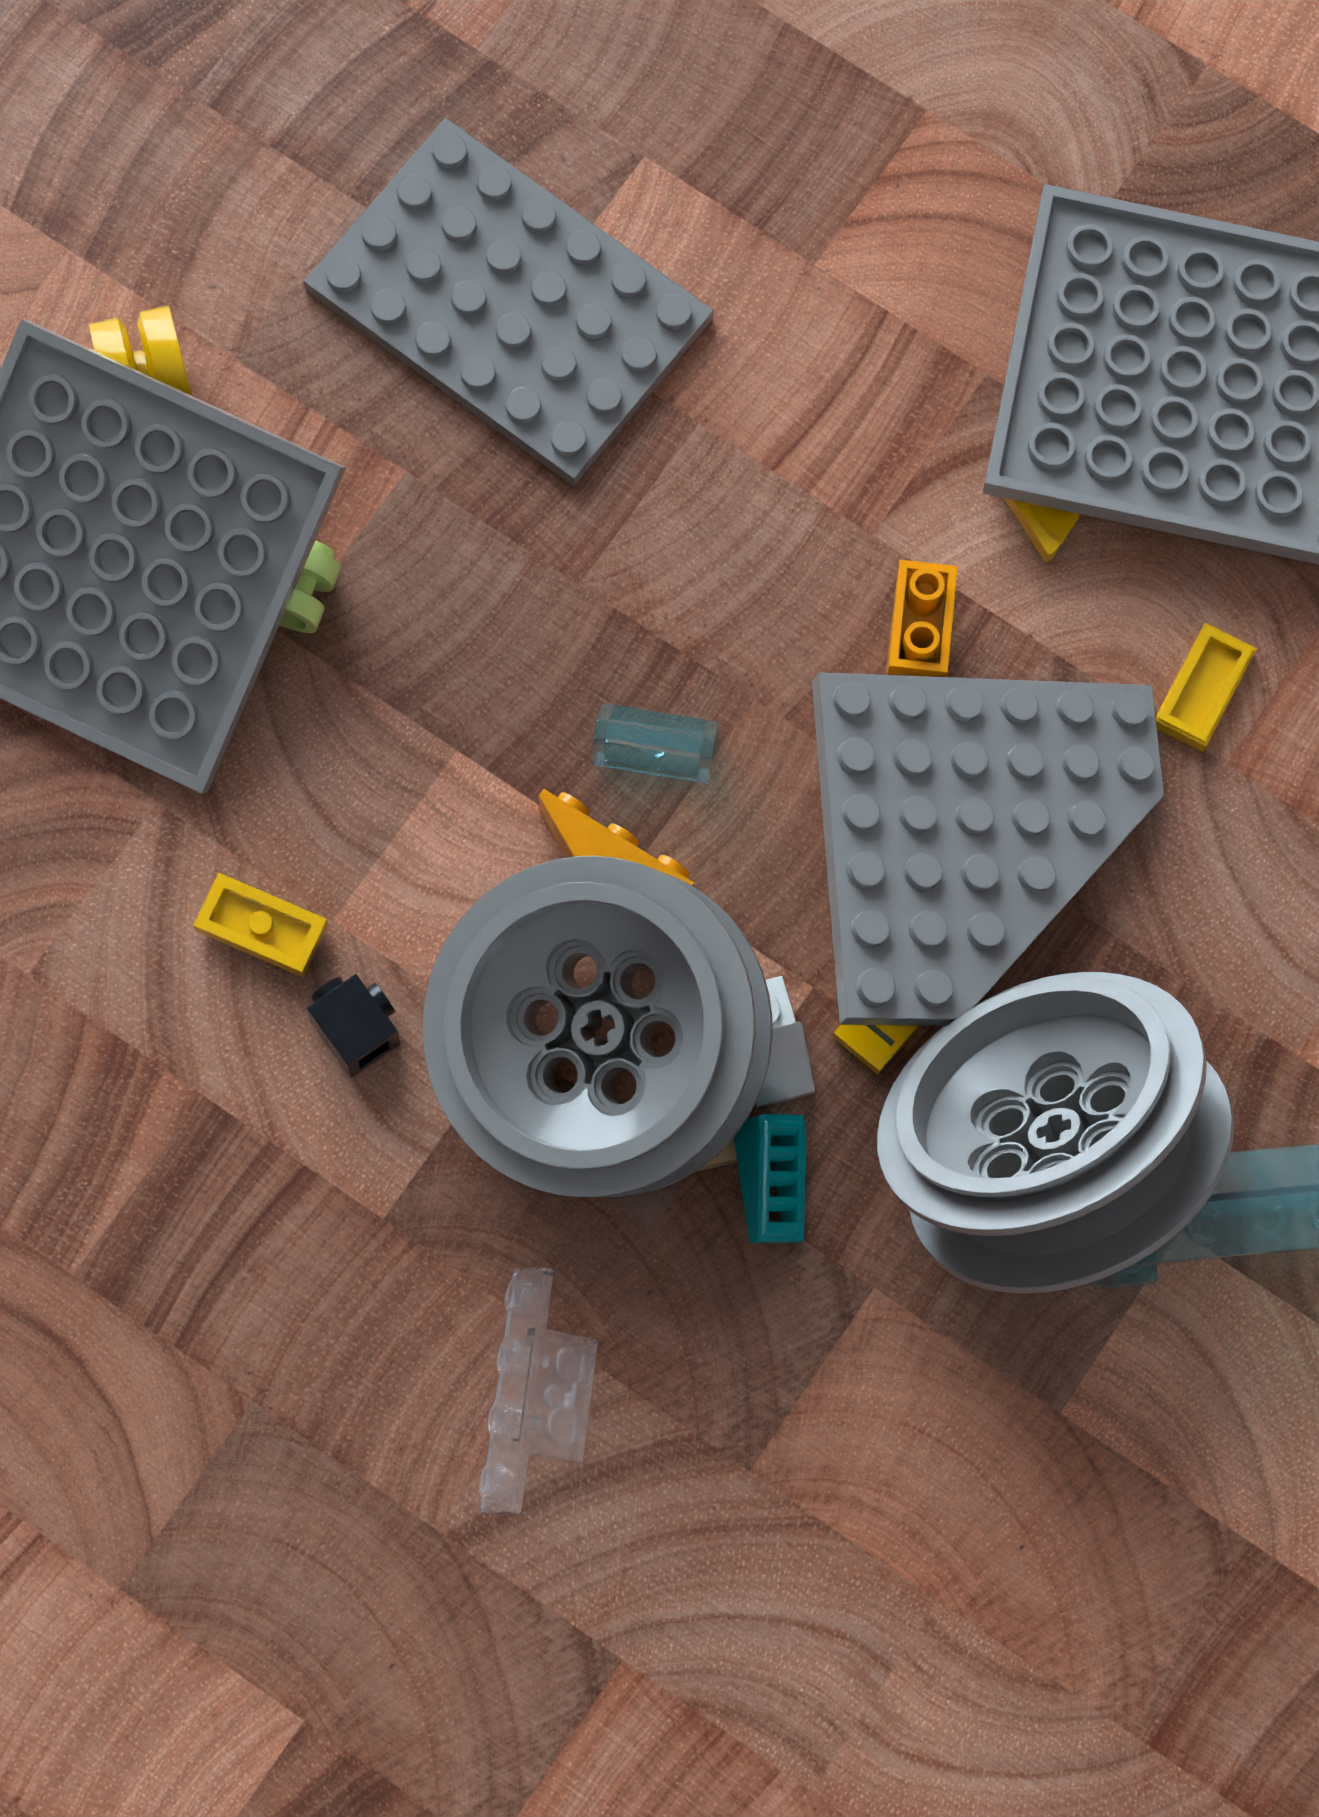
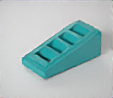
(783, 1142)

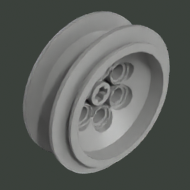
(500, 1070)
(1056, 1132)

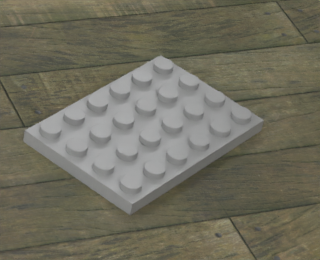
(509, 301)

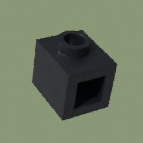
(354, 1022)

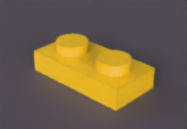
(261, 925)

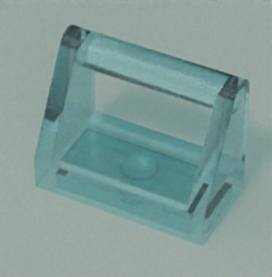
(654, 743)

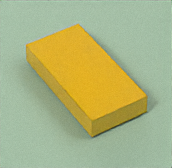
(1204, 687)

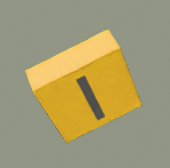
(874, 1043)

